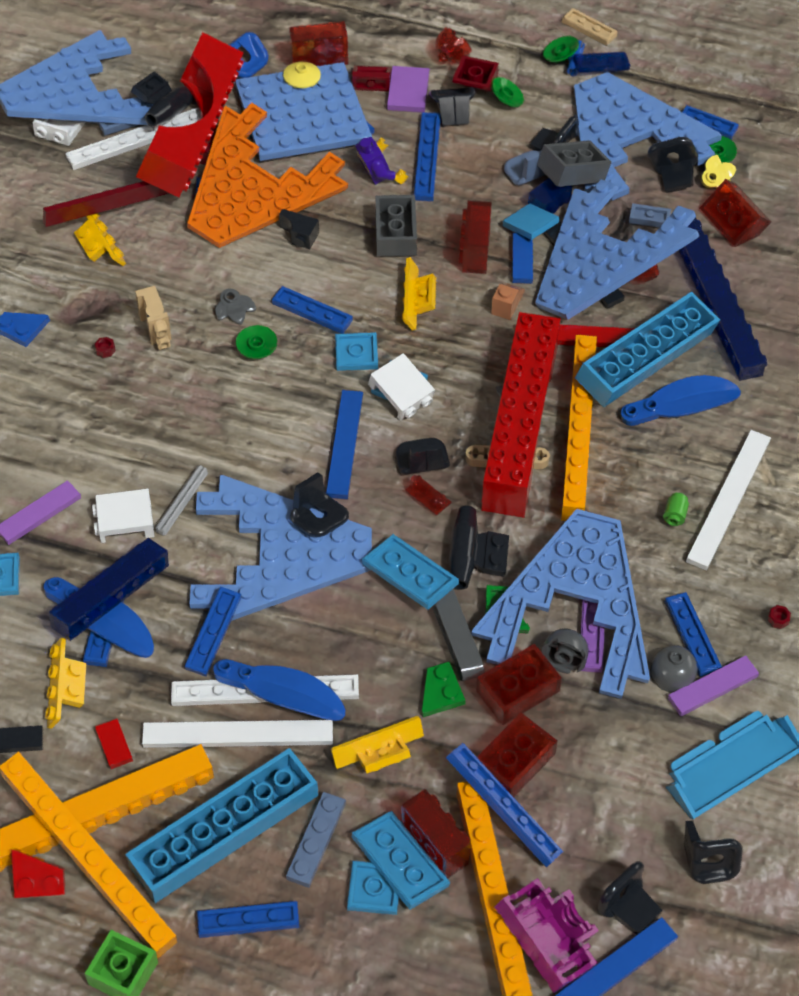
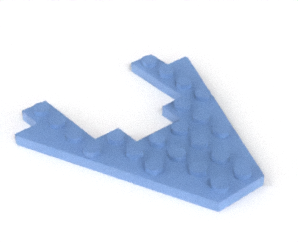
(583, 562)

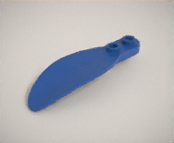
(682, 399)
(118, 626)
(283, 688)

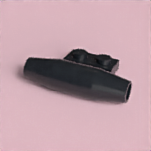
(166, 101)
(469, 549)

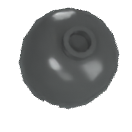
(566, 650)
(673, 668)

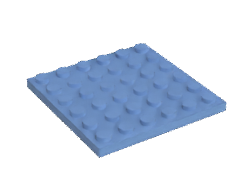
(304, 118)

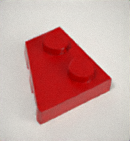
(35, 876)

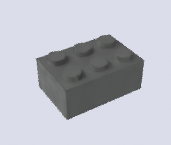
(573, 163)
(396, 225)

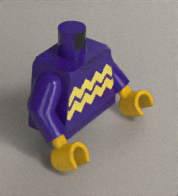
(374, 162)

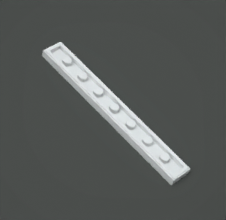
(126, 141)
(728, 500)
(214, 692)
(238, 733)

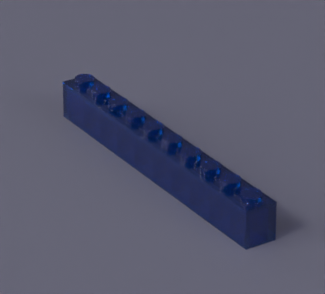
(717, 296)

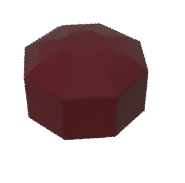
(105, 347)
(779, 616)

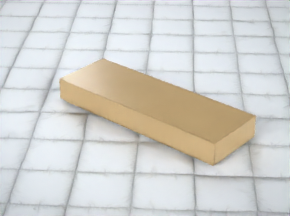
(589, 26)

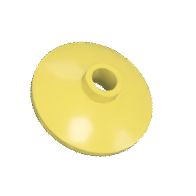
(301, 75)

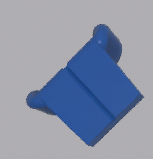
(257, 53)

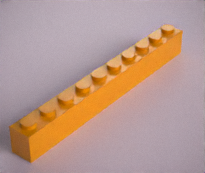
(578, 432)
(113, 801)
(88, 855)
(492, 889)

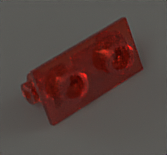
(427, 495)

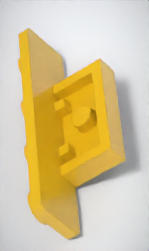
(97, 241)
(419, 293)
(66, 683)
(379, 747)

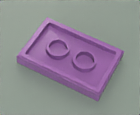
(408, 89)

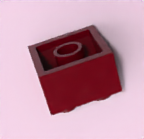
(476, 73)

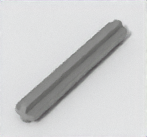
(181, 500)

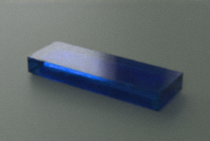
(601, 62)

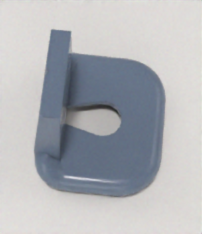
(522, 174)

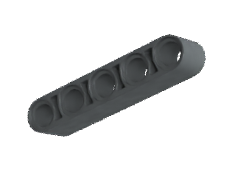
(458, 637)

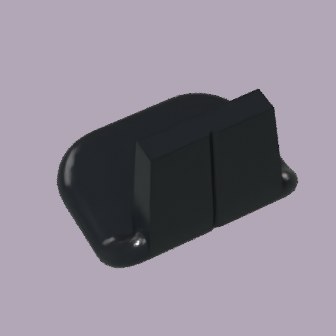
(453, 104)
(547, 136)
(679, 174)
(421, 456)
(311, 494)
(706, 871)
(635, 907)

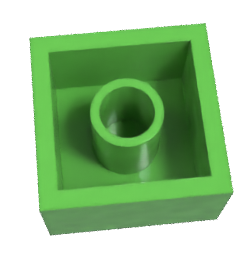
(121, 966)

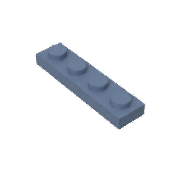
(316, 839)

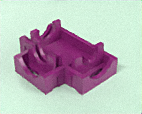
(550, 932)

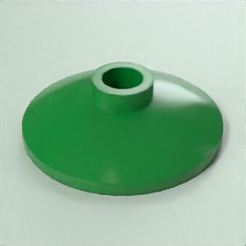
(561, 49)
(507, 92)
(725, 149)
(256, 342)

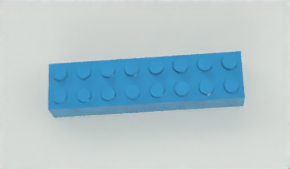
(647, 349)
(222, 825)

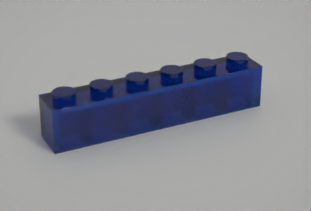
(108, 589)

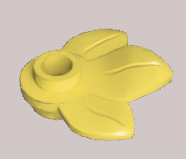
(718, 171)

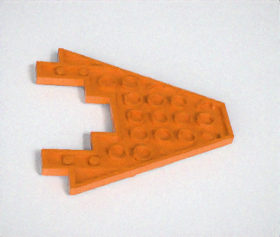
(241, 196)

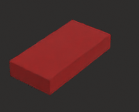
(114, 744)

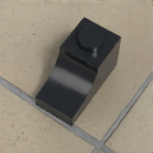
(302, 228)

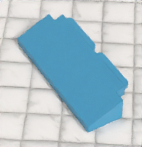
(742, 756)

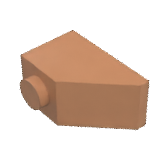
(506, 300)

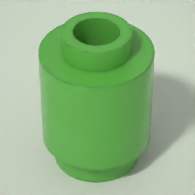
(676, 509)

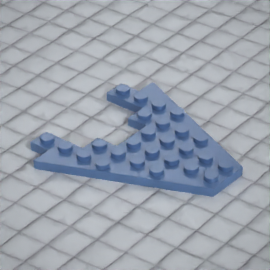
(63, 90)
(619, 115)
(591, 264)
(289, 558)

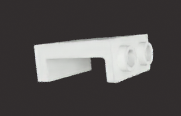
(57, 130)
(402, 386)
(123, 513)

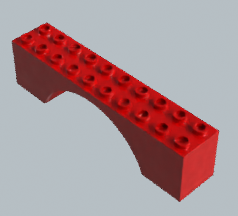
(178, 149)
(520, 415)

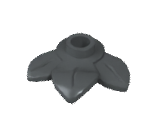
(234, 308)

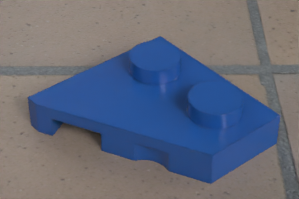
(22, 326)

